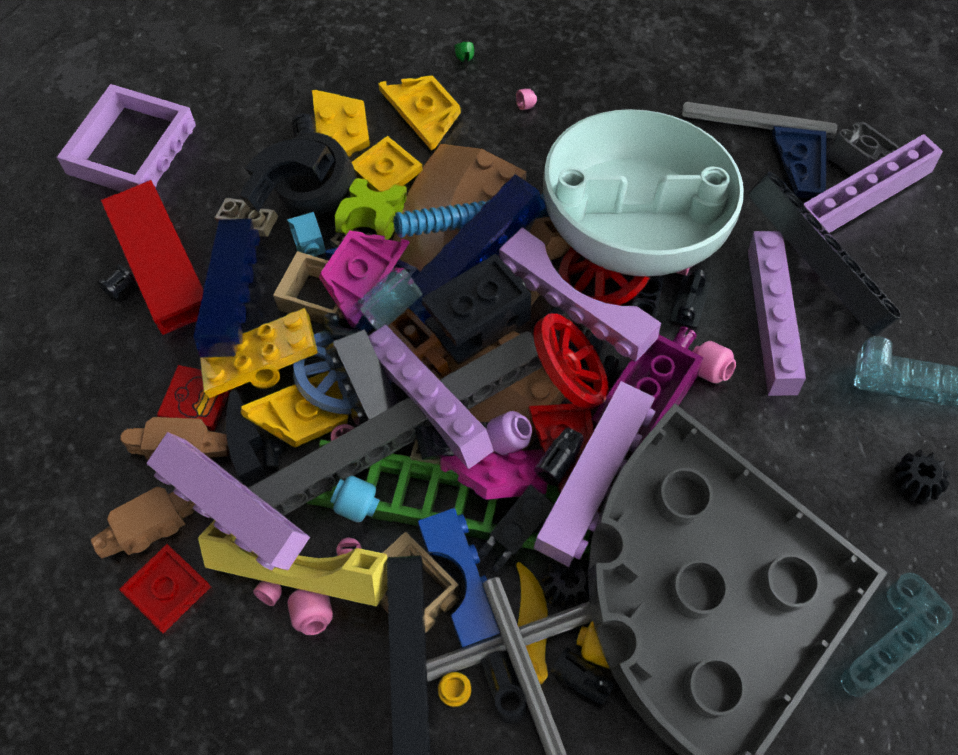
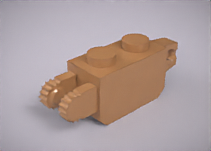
(145, 441)
(142, 522)

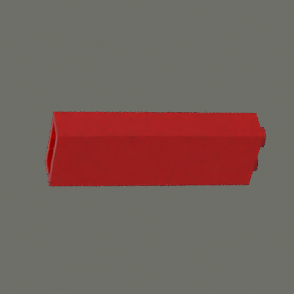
(155, 256)

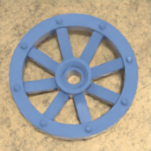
(317, 395)

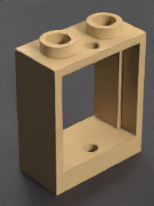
(292, 283)
(407, 546)

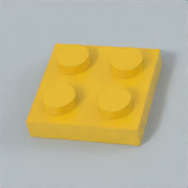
(386, 166)

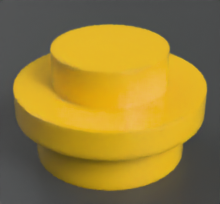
(454, 689)

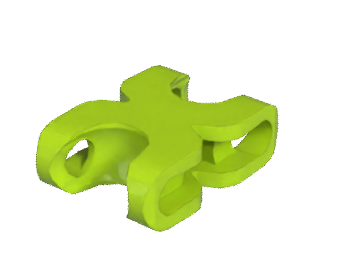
(370, 208)

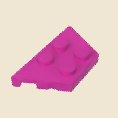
(357, 268)
(499, 474)

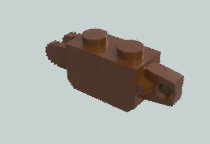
(421, 342)

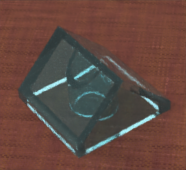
(388, 298)

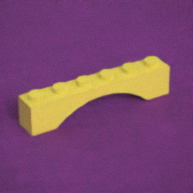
(350, 576)

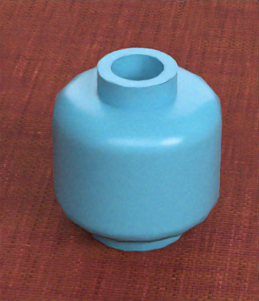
(354, 499)

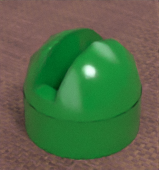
(464, 49)

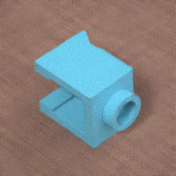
(307, 234)

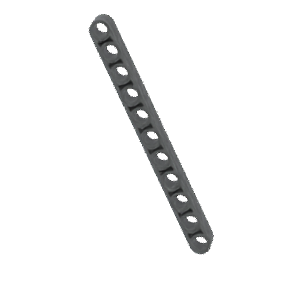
(394, 428)

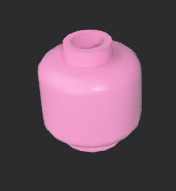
(717, 362)
(309, 611)

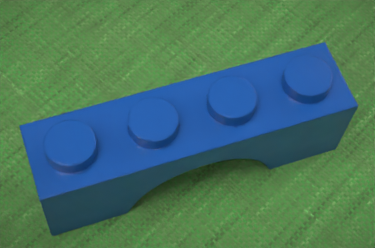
(445, 537)

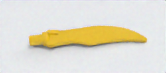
(533, 608)

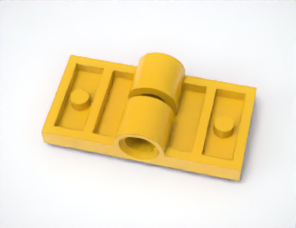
(261, 355)

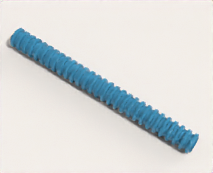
(439, 219)

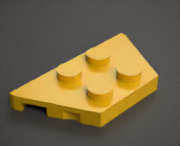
(423, 106)
(342, 120)
(294, 417)

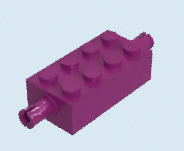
(662, 372)

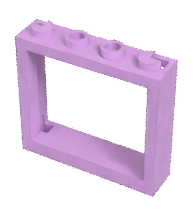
(99, 120)

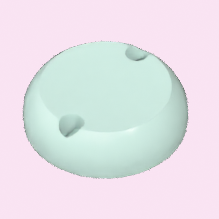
(641, 191)

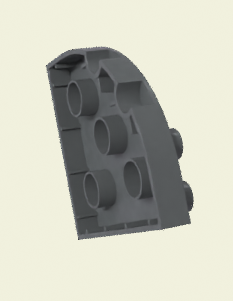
(716, 591)

